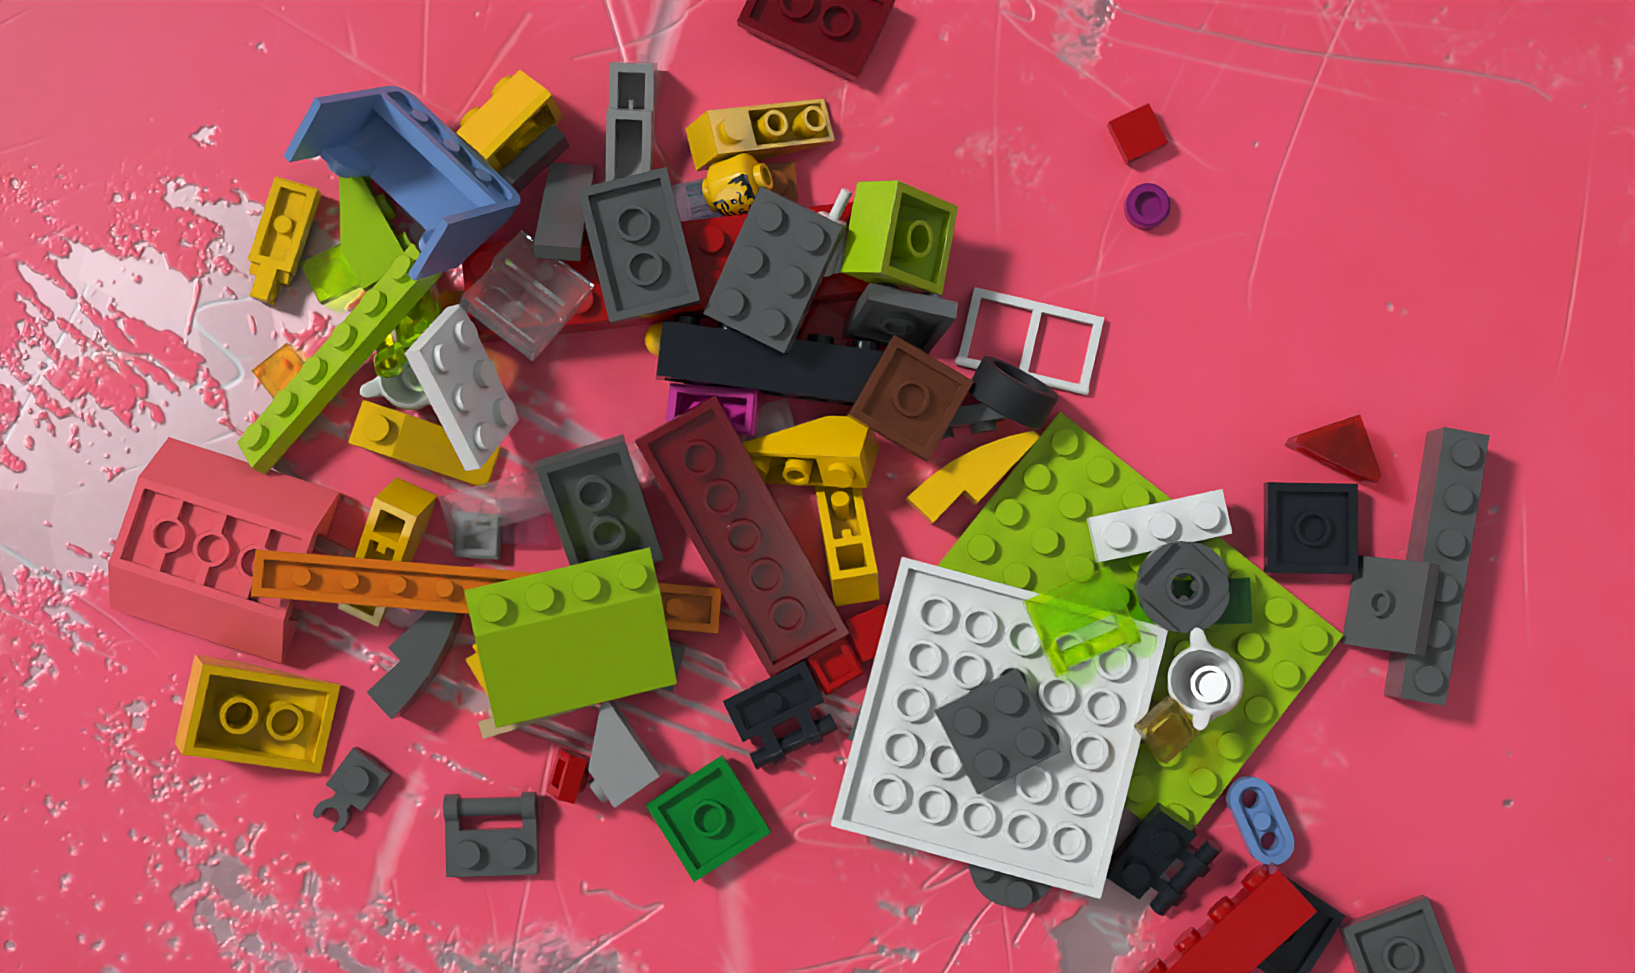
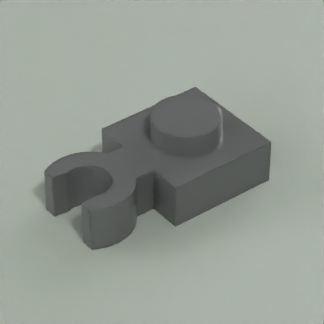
(355, 784)

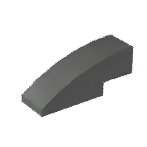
(421, 655)

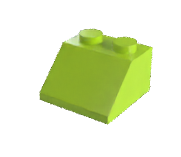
(899, 236)

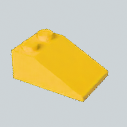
(256, 715)

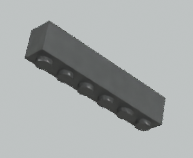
(1442, 536)

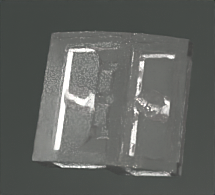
(526, 296)

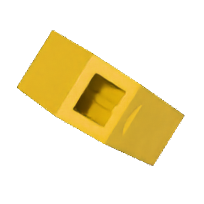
(758, 131)
(817, 453)

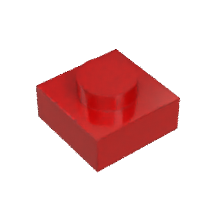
(568, 776)

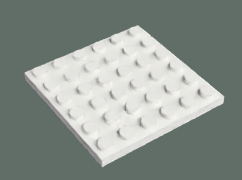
(904, 778)

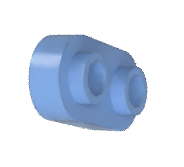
(1259, 819)

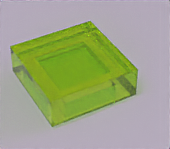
(330, 275)

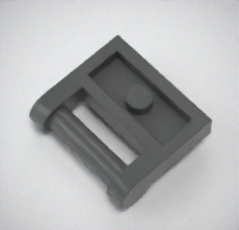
(491, 849)

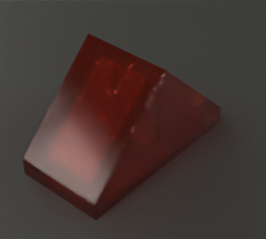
(1341, 448)

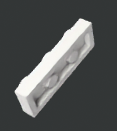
(1158, 524)

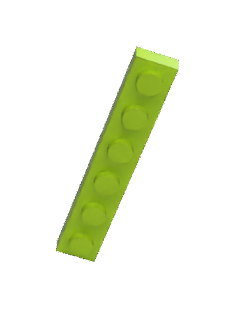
(334, 362)

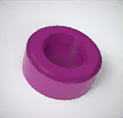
(1146, 206)

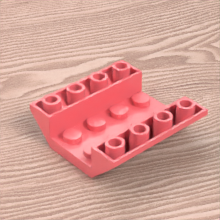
(194, 540)

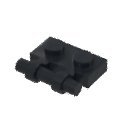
(773, 702)
(1152, 849)

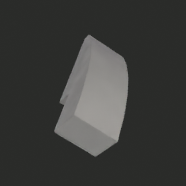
(630, 118)

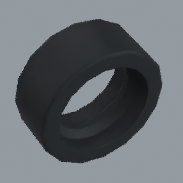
(1012, 392)

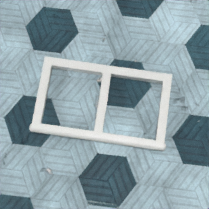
(1036, 308)

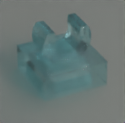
(691, 201)

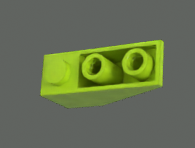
(367, 232)

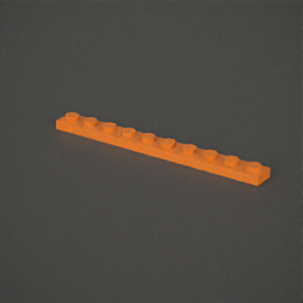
(431, 586)

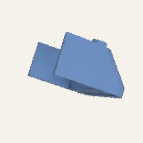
(416, 162)

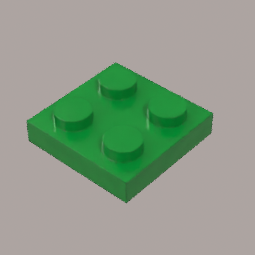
(708, 818)

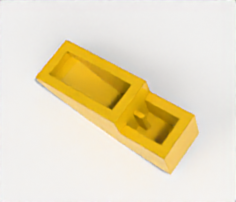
(970, 475)

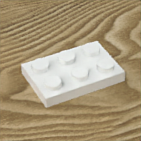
(462, 387)

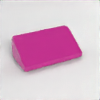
(740, 405)

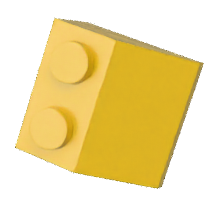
(509, 120)

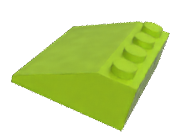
(571, 637)

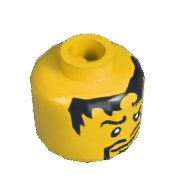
(734, 184)

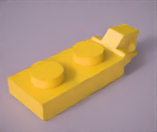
(281, 237)

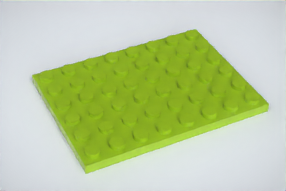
(1039, 538)

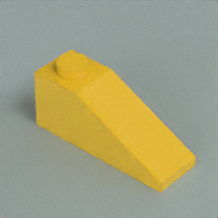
(414, 443)
(392, 533)
(847, 545)

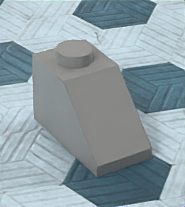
(619, 758)

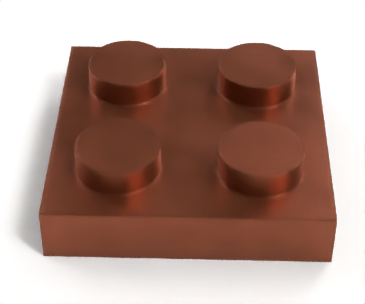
(910, 398)

